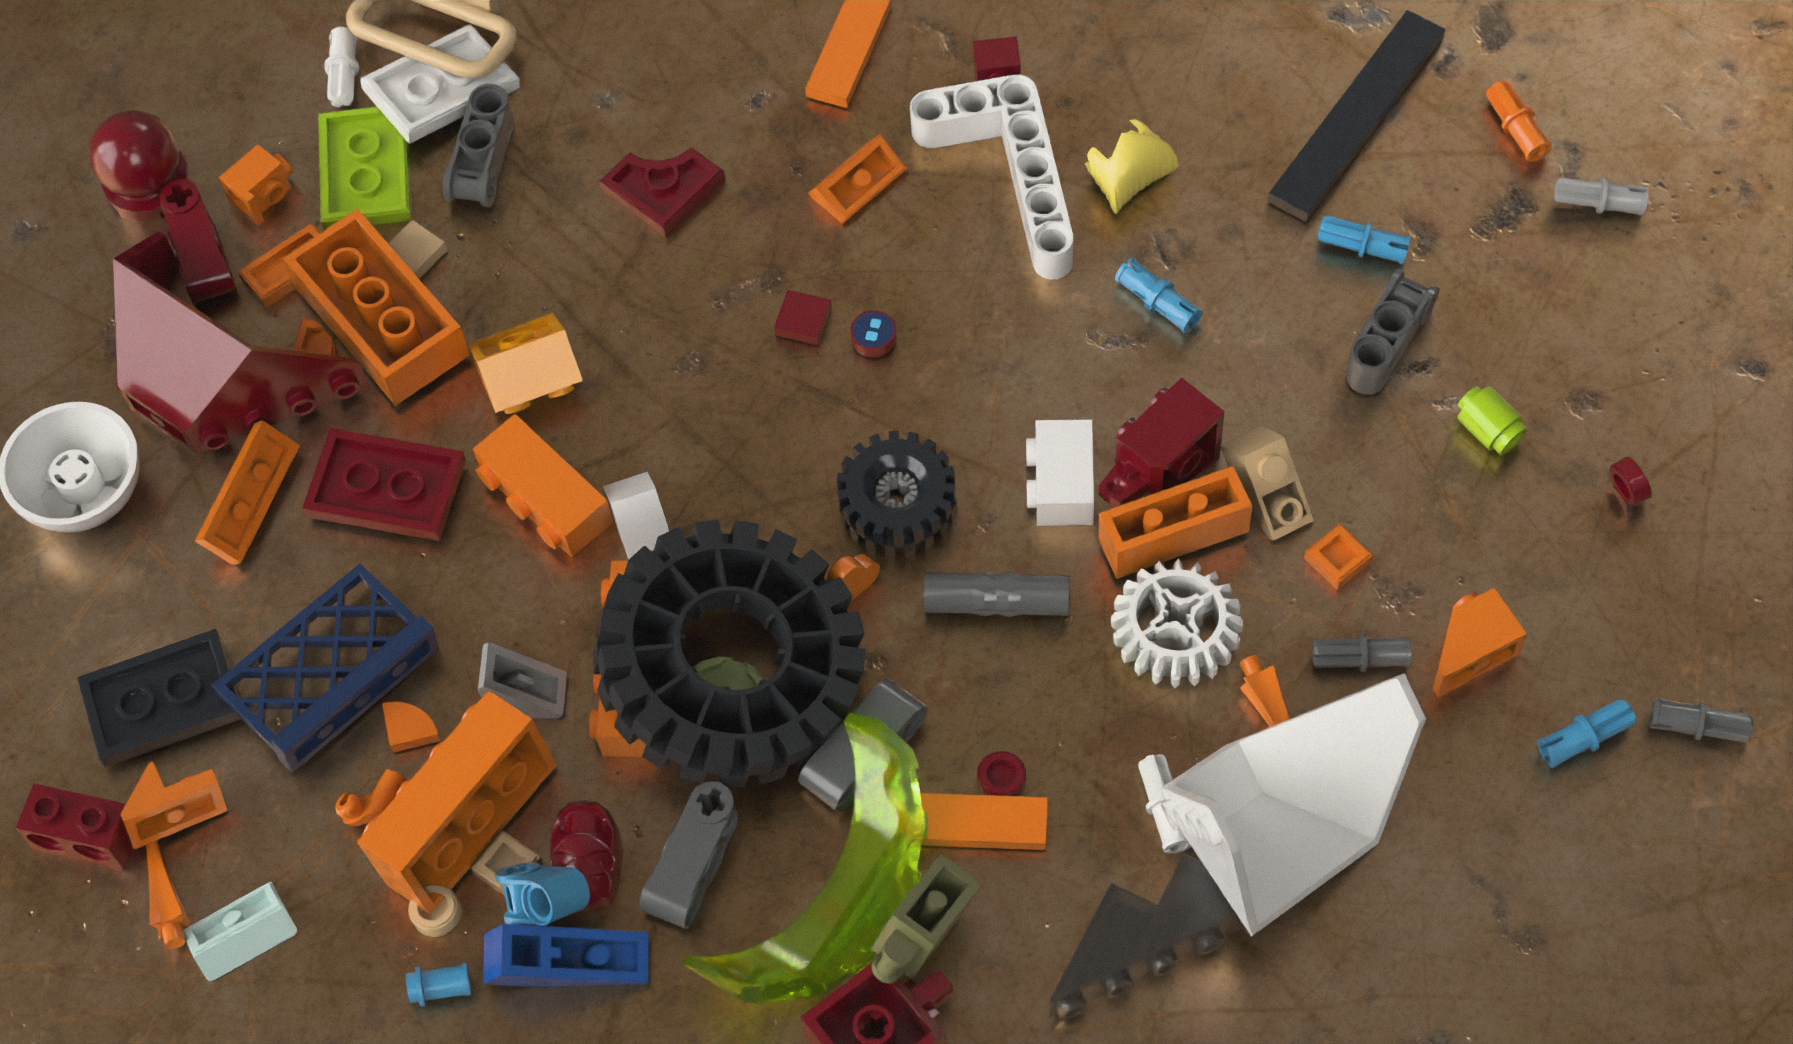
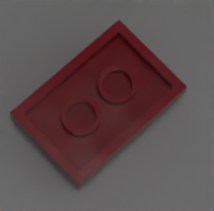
(384, 484)

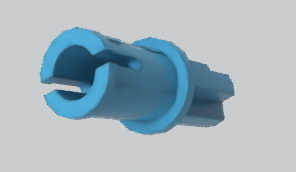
(1364, 239)
(1586, 732)

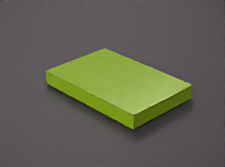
(363, 167)

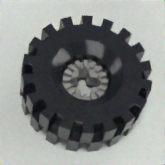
(912, 470)

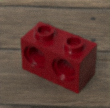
(75, 826)

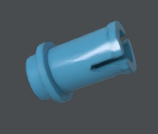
(437, 983)

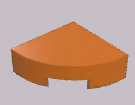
(314, 339)
(408, 726)

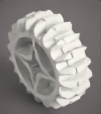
(1153, 645)

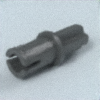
(1362, 652)
(1700, 721)

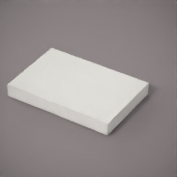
(426, 98)

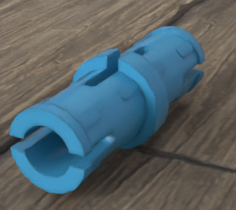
(1159, 295)

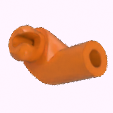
(361, 810)

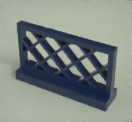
(346, 699)

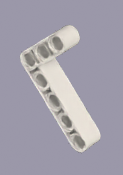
(1011, 110)

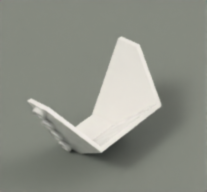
(1297, 798)

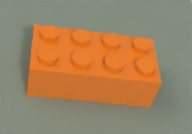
(376, 306)
(458, 801)

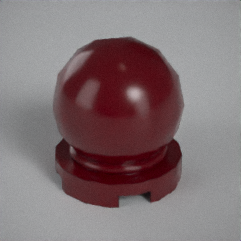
(134, 160)

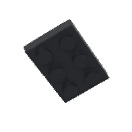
(157, 698)

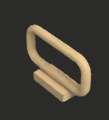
(477, 12)

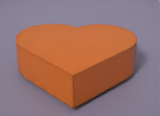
(855, 572)

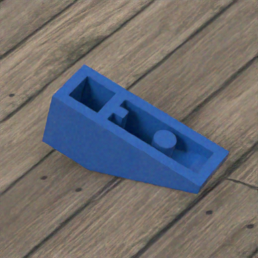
(564, 956)

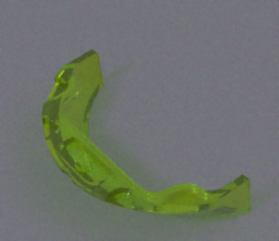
(861, 894)

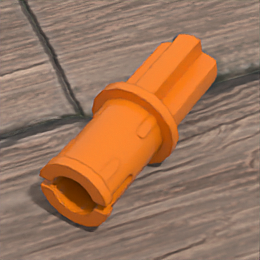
(1518, 121)

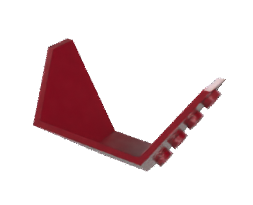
(198, 375)

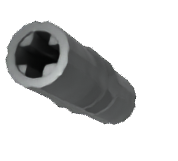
(995, 593)

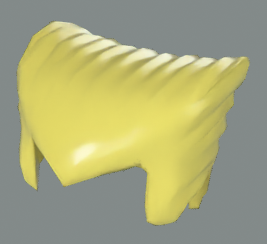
(1133, 165)

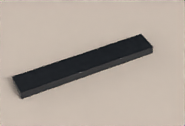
(1356, 116)

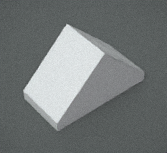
(636, 512)

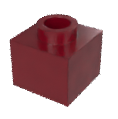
(996, 58)

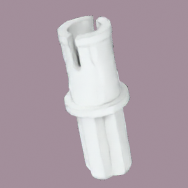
(341, 66)
(1155, 775)

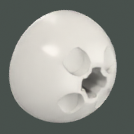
(70, 467)

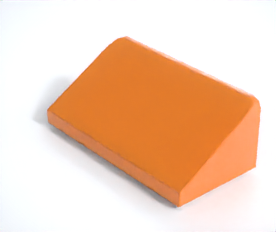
(858, 179)

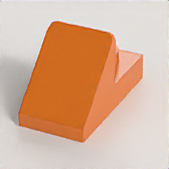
(161, 810)

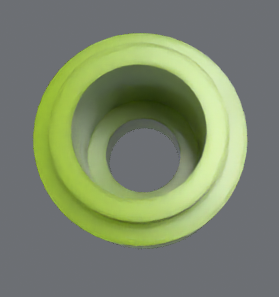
(1491, 419)

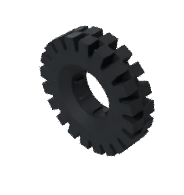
(714, 726)

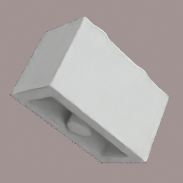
(1063, 472)

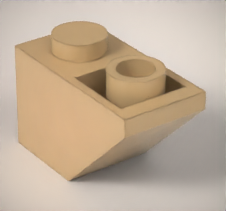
(1269, 480)

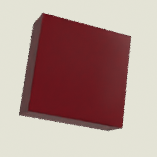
(802, 317)

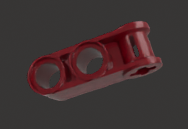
(195, 242)

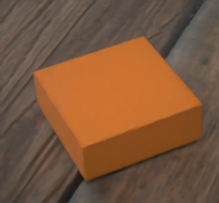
(1338, 556)

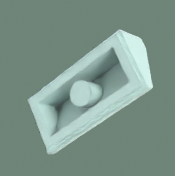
(239, 932)

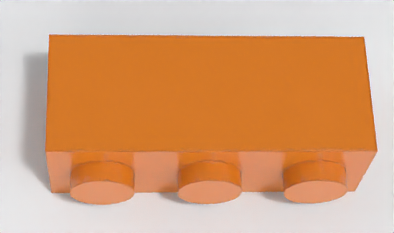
(542, 486)
(1174, 522)

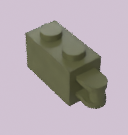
(923, 920)

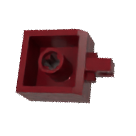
(1165, 445)
(865, 1003)

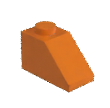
(1477, 639)

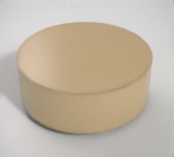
(442, 919)

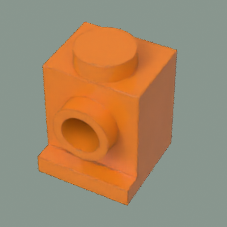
(256, 182)

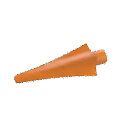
(1264, 690)
(165, 906)

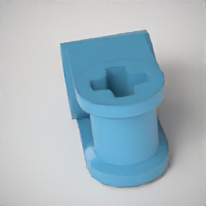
(542, 893)

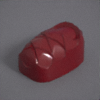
(591, 842)

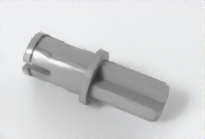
(1602, 195)

